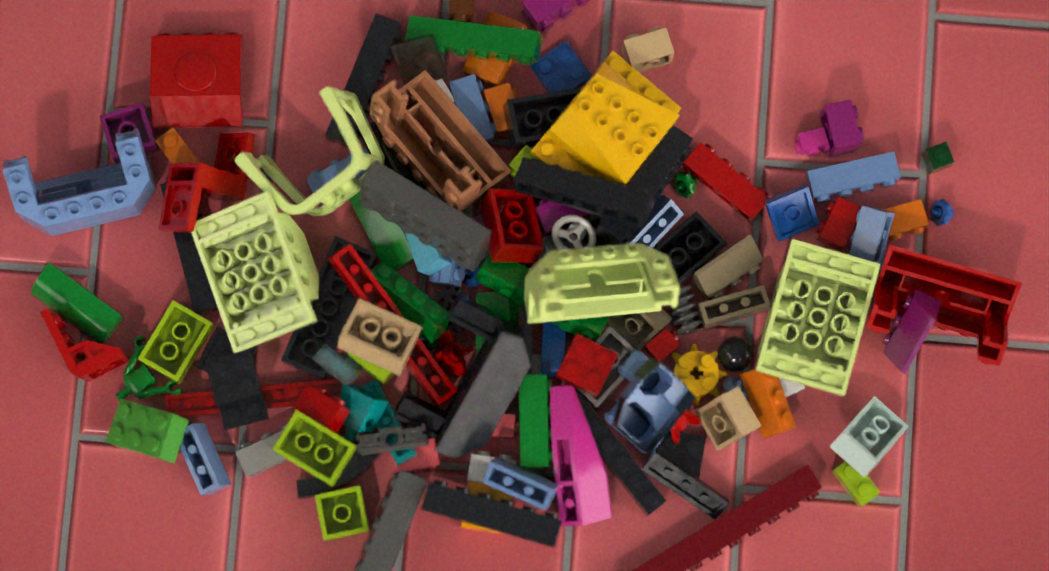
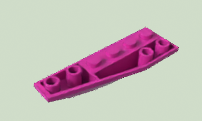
(577, 462)

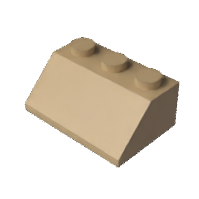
(379, 337)

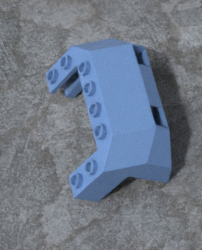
(85, 196)

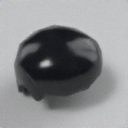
(734, 354)

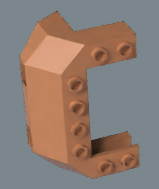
(449, 144)

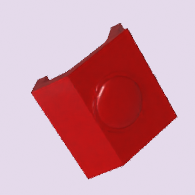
(196, 80)

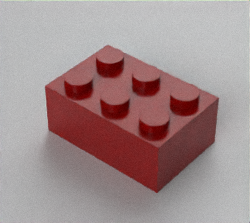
(512, 226)

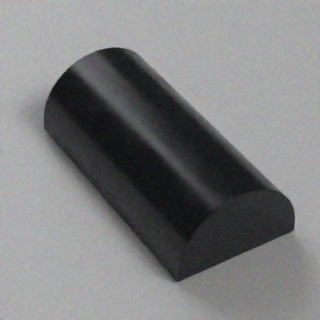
(691, 246)

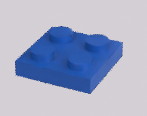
(561, 69)
(792, 212)

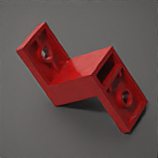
(192, 180)

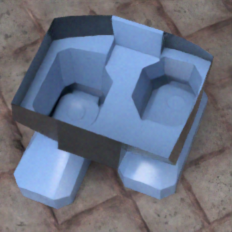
(649, 403)

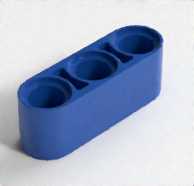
(552, 349)

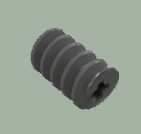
(685, 313)

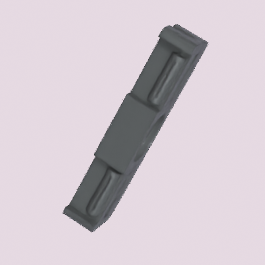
(407, 439)

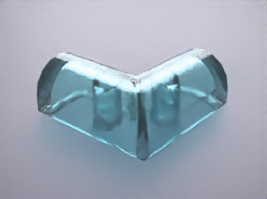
(340, 367)

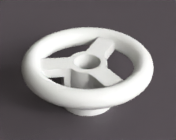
(578, 226)

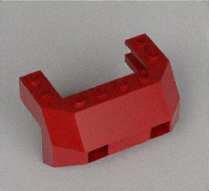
(970, 299)

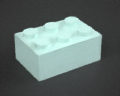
(869, 436)

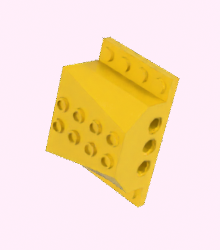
(609, 124)

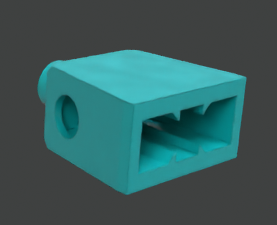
(365, 410)

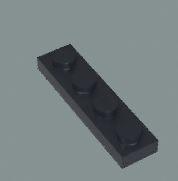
(685, 484)

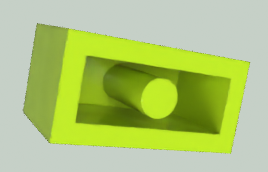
(859, 488)

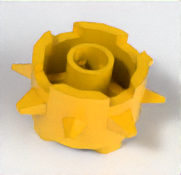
(704, 364)

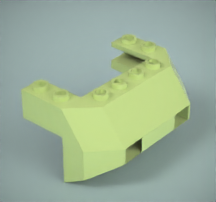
(599, 283)

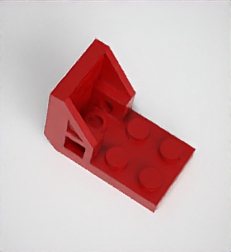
(98, 357)

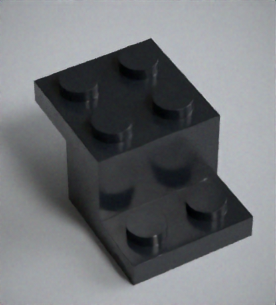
(237, 390)

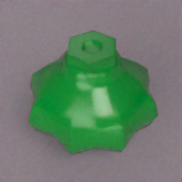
(685, 185)

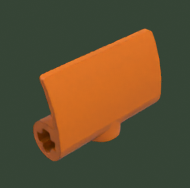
(492, 70)

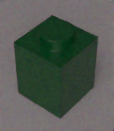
(937, 158)

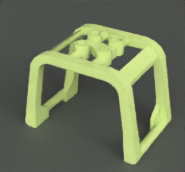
(339, 188)

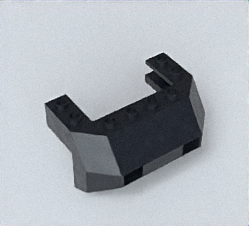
(484, 389)

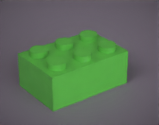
(147, 431)

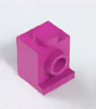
(812, 142)

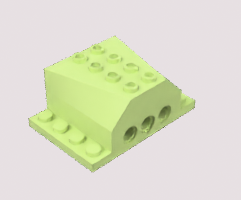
(257, 270)
(816, 317)

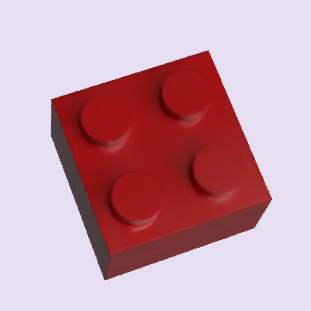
(587, 365)

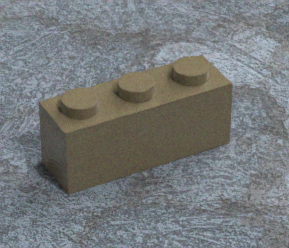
(734, 307)

